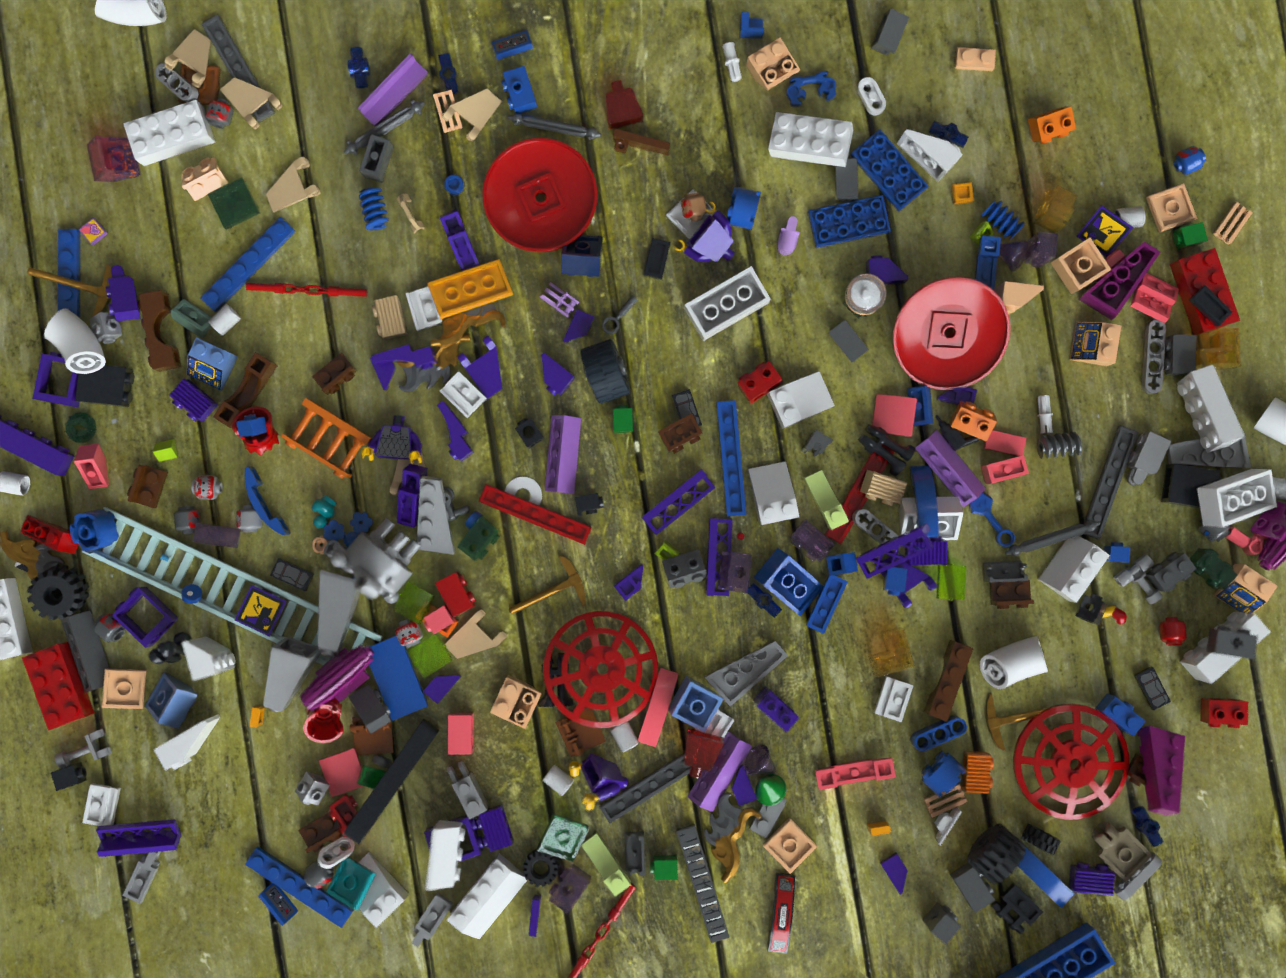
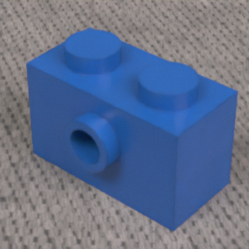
(520, 90)
(1121, 714)

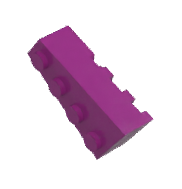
(1117, 286)
(1163, 768)

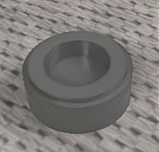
(382, 761)

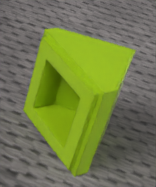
(982, 229)
(165, 450)
(667, 551)

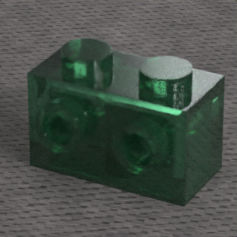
(477, 536)
(1212, 569)

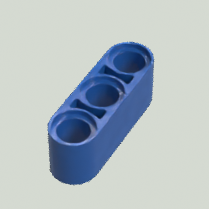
(947, 733)

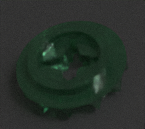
(86, 421)

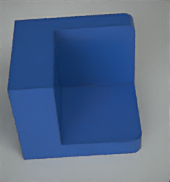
(751, 27)

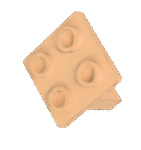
(203, 178)

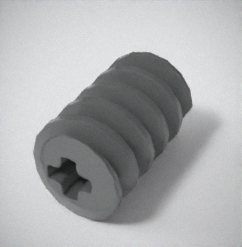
(1059, 443)

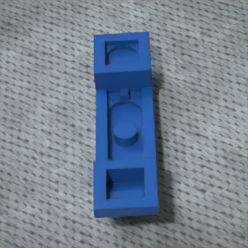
(987, 260)
(253, 481)
(925, 498)
(1045, 879)

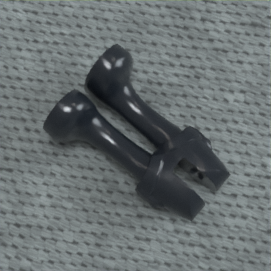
(875, 446)
(170, 650)
(562, 694)

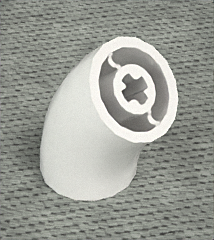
(131, 11)
(75, 342)
(1274, 421)
(1013, 663)

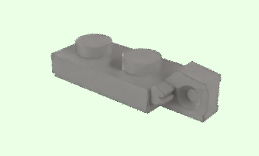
(769, 816)
(142, 877)
(431, 918)

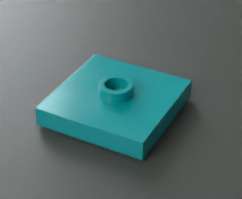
(351, 883)

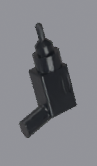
(953, 436)

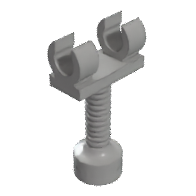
(63, 758)

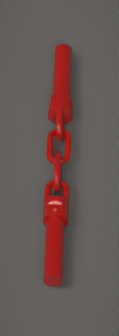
(280, 288)
(613, 915)

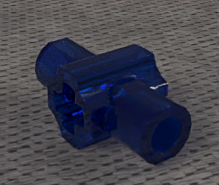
(446, 64)
(358, 67)
(955, 136)
(771, 607)
(1153, 827)

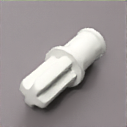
(732, 61)
(1045, 414)

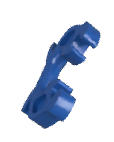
(795, 92)

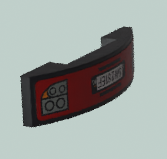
(782, 913)

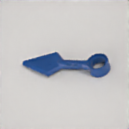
(982, 506)

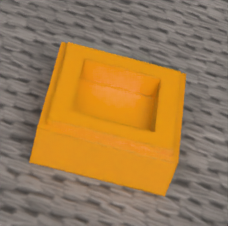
(962, 193)
(257, 716)
(879, 828)

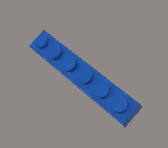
(248, 264)
(70, 268)
(731, 458)
(295, 885)

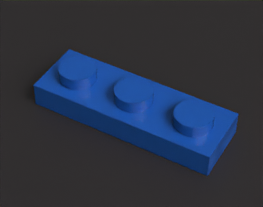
(826, 603)

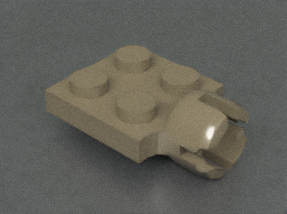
(1120, 850)

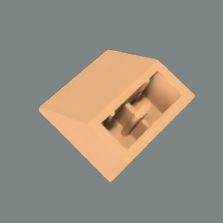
(772, 64)
(516, 701)

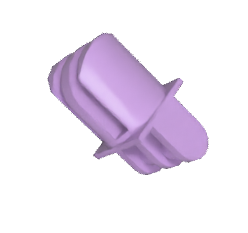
(788, 237)
(560, 300)

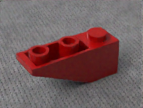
(49, 534)

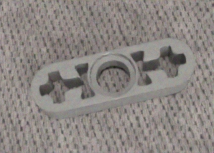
(183, 83)
(869, 516)
(1127, 889)

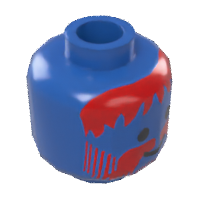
(1189, 160)

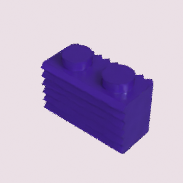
(193, 400)
(936, 556)
(495, 828)
(1091, 879)

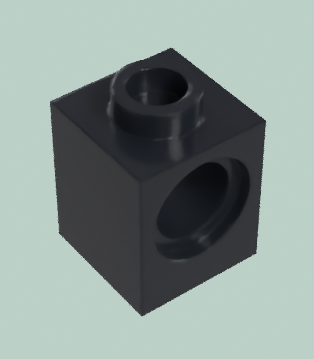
(535, 438)
(69, 776)

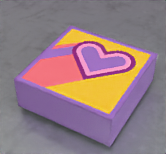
(93, 231)

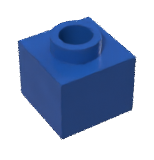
(251, 425)
(1117, 552)

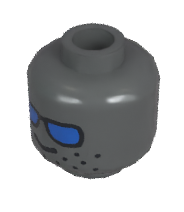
(1214, 533)

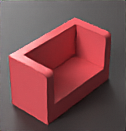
(1004, 469)
(460, 733)

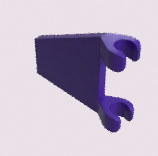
(485, 370)
(913, 578)

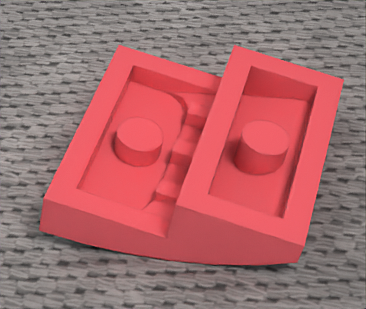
(1154, 297)
(894, 414)
(342, 771)

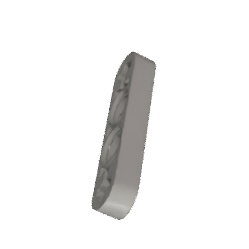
(1157, 357)

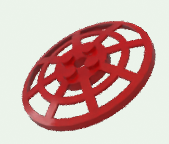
(588, 669)
(1064, 754)

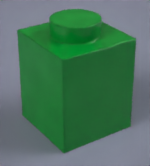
(1190, 236)
(622, 419)
(664, 867)

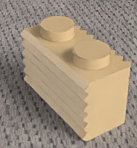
(390, 317)
(883, 487)

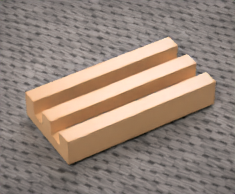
(452, 127)
(1241, 210)
(947, 807)

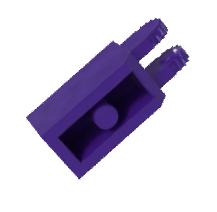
(123, 296)

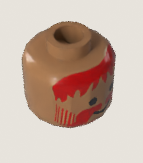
(693, 206)

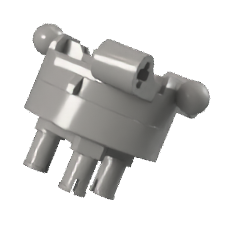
(374, 563)

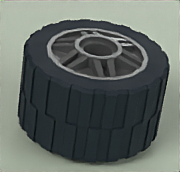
(605, 371)

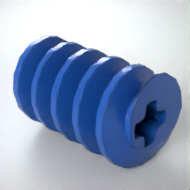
(372, 208)
(1003, 219)

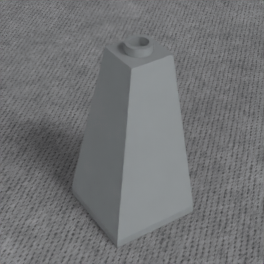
(336, 609)
(287, 670)

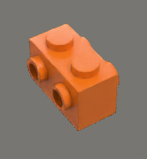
(1052, 124)
(973, 420)

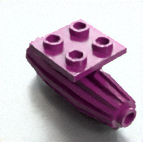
(1272, 525)
(338, 677)

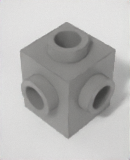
(105, 327)
(311, 788)

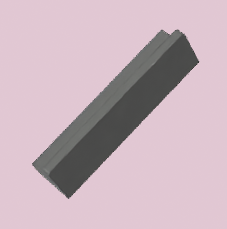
(86, 650)

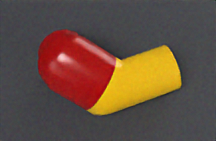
(1119, 615)

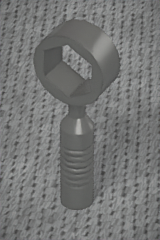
(622, 312)

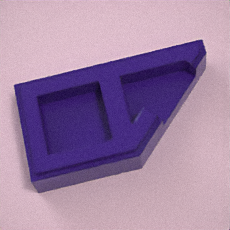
(579, 326)
(384, 372)
(958, 394)
(631, 583)
(440, 686)
(742, 788)
(896, 871)
(534, 918)

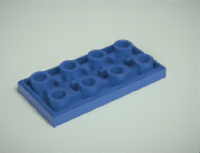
(889, 170)
(849, 221)
(397, 678)

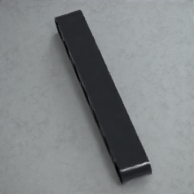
(391, 782)

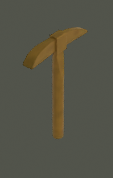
(100, 291)
(573, 580)
(995, 722)

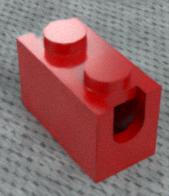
(456, 594)

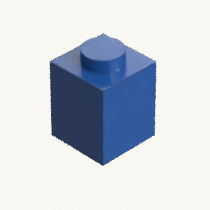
(842, 564)
(895, 580)

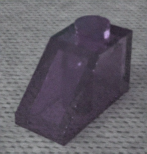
(216, 535)

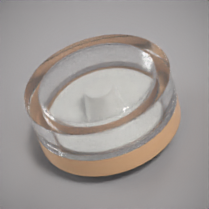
(865, 294)

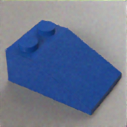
(788, 581)

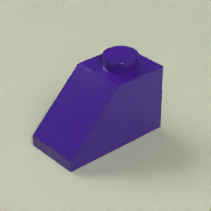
(885, 270)
(555, 376)

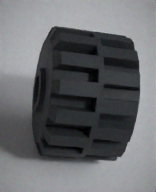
(56, 602)
(996, 853)

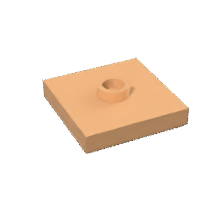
(1171, 208)
(124, 688)
(789, 845)

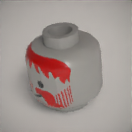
(206, 487)
(248, 519)
(408, 633)

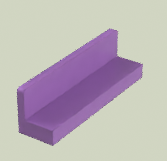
(392, 90)
(562, 454)
(950, 468)
(715, 782)

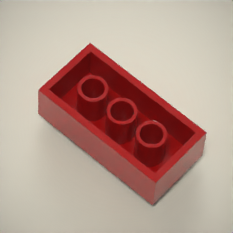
(1192, 274)
(57, 685)

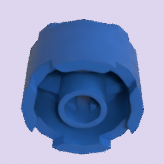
(743, 207)
(94, 529)
(942, 773)

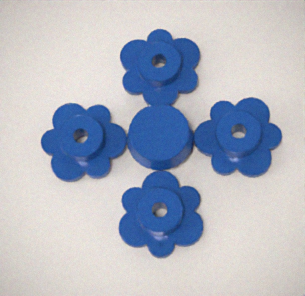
(351, 536)

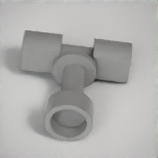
(1137, 574)

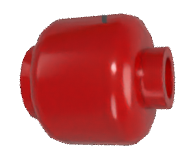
(1172, 631)

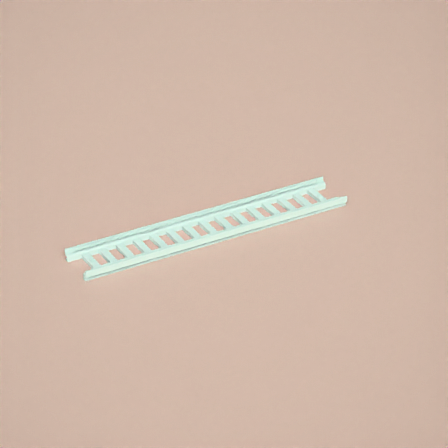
(208, 604)

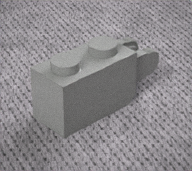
(1146, 457)
(468, 791)

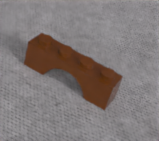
(154, 309)
(256, 376)
(954, 667)

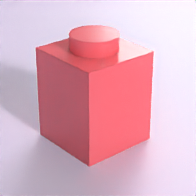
(438, 620)

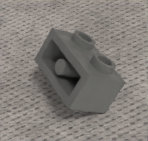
(684, 569)
(1169, 572)

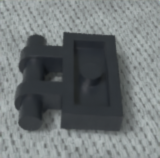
(1021, 904)

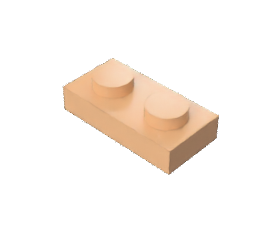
(975, 59)

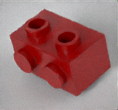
(761, 384)
(1224, 711)
(343, 811)

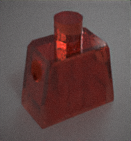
(622, 107)
(701, 751)

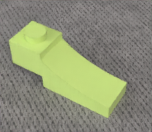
(826, 500)
(606, 864)

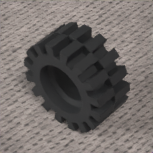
(1041, 839)
(540, 879)

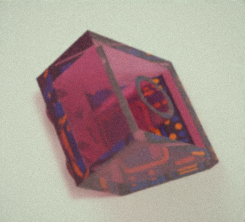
(112, 159)

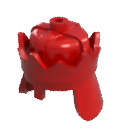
(260, 442)
(324, 722)

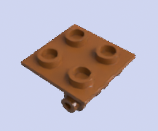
(580, 737)
(375, 743)

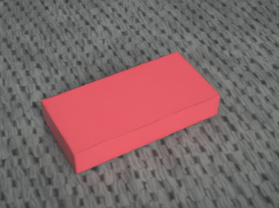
(1005, 443)

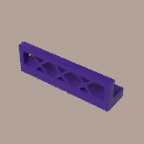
(674, 496)
(895, 543)
(711, 559)
(141, 840)

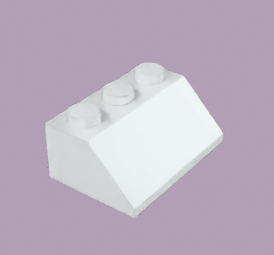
(949, 516)
(1073, 568)
(207, 657)
(445, 854)

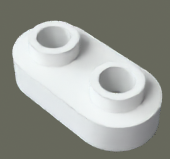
(874, 96)
(335, 853)

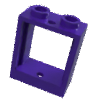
(43, 378)
(158, 631)
(775, 709)
(471, 825)

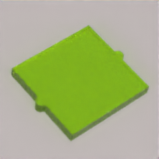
(951, 582)
(414, 603)
(430, 655)

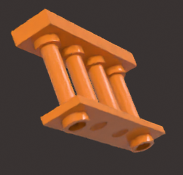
(327, 420)

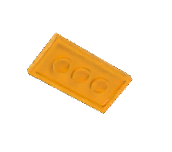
(470, 288)

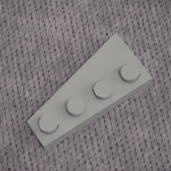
(1193, 453)
(433, 518)
(741, 675)

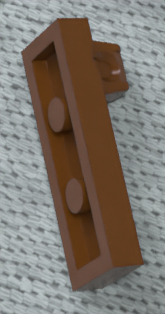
(624, 139)

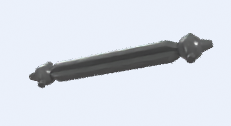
(554, 126)
(384, 127)
(1052, 538)

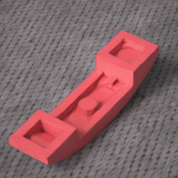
(658, 707)
(855, 772)

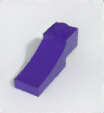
(459, 240)
(422, 358)
(458, 446)
(409, 495)

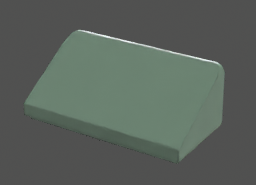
(191, 318)

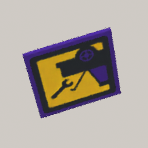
(1105, 230)
(260, 610)

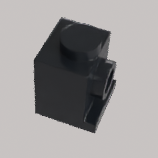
(588, 503)
(1095, 615)

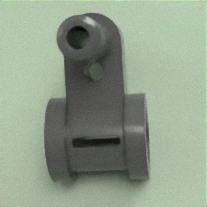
(453, 513)

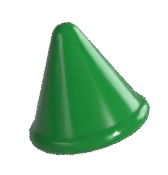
(770, 790)

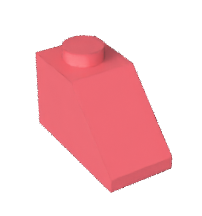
(92, 466)

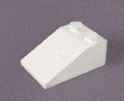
(930, 153)
(800, 399)
(773, 493)
(180, 749)
(383, 894)

